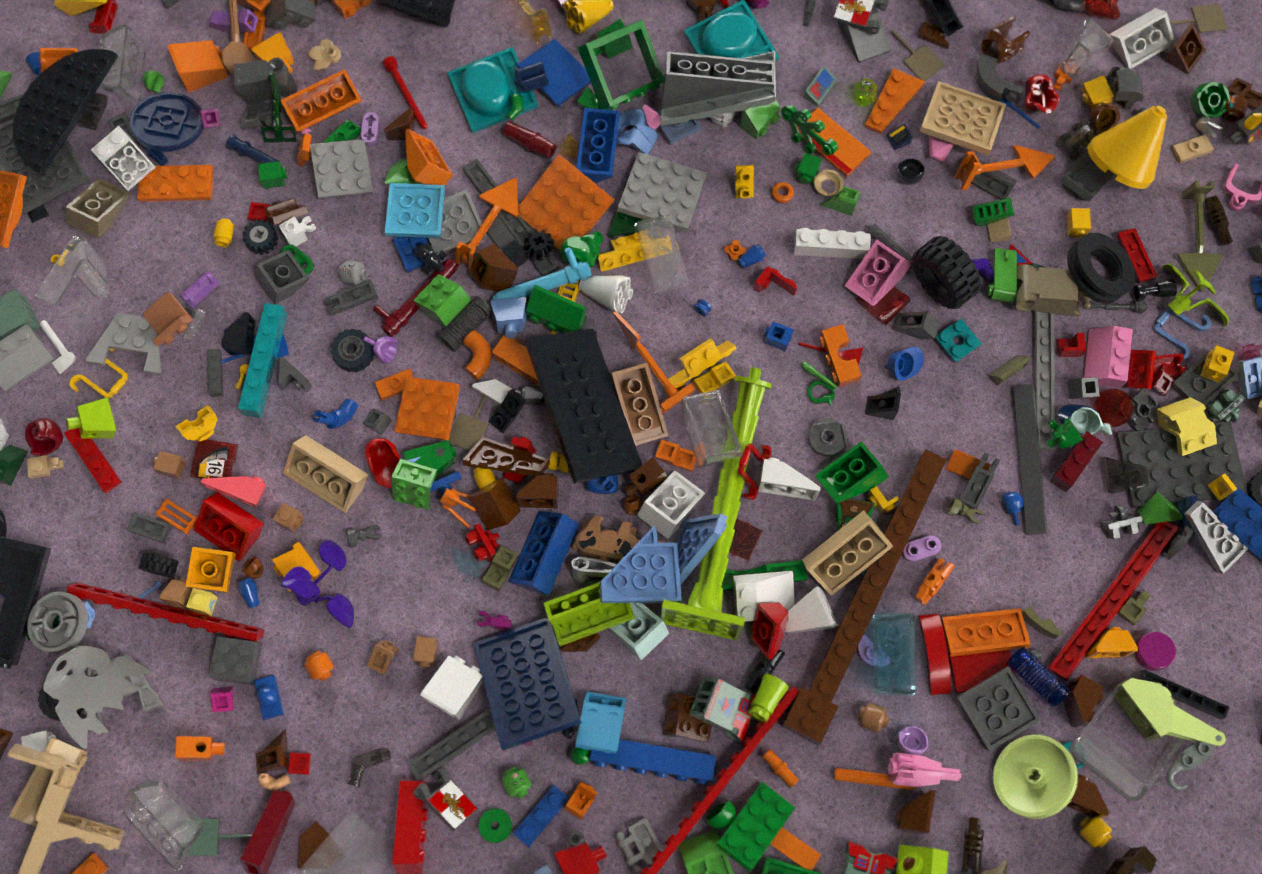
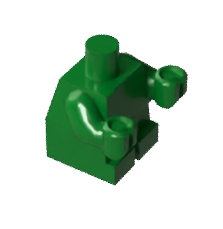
(589, 100)
(1064, 435)

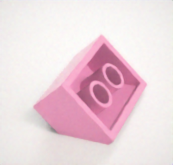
(1108, 355)

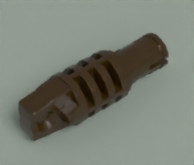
(1218, 219)

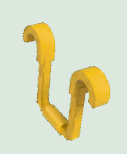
(115, 388)

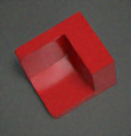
(1072, 346)

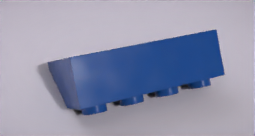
(598, 143)
(544, 552)

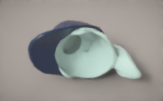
(1084, 419)

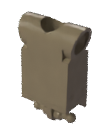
(1048, 291)

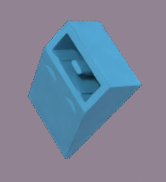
(601, 722)

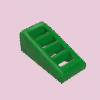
(978, 209)

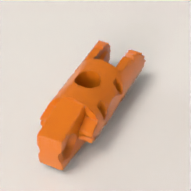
(934, 581)

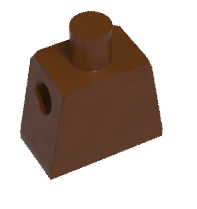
(651, 472)

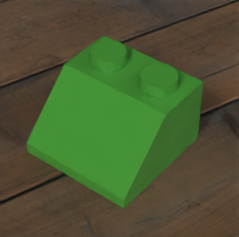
(758, 119)

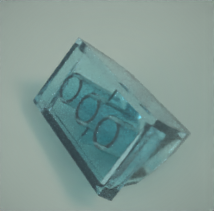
(897, 641)

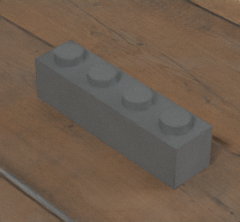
(215, 372)

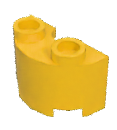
(201, 427)

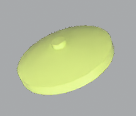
(1035, 776)

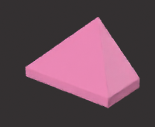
(939, 148)

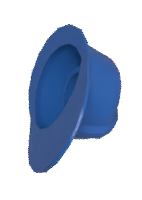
(905, 363)

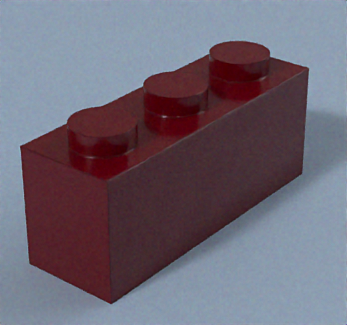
(1076, 462)

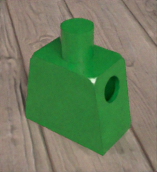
(616, 46)

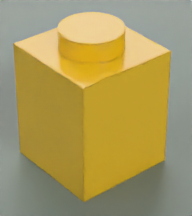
(1078, 222)

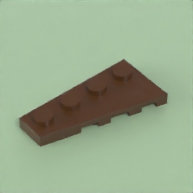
(502, 457)

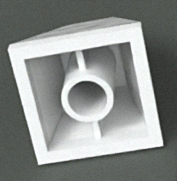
(811, 614)

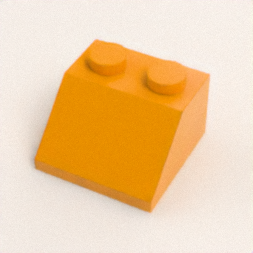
(210, 569)

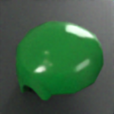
(722, 816)

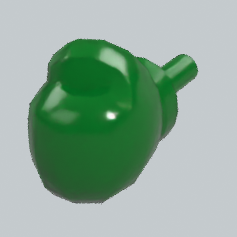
(580, 756)

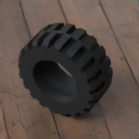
(946, 272)

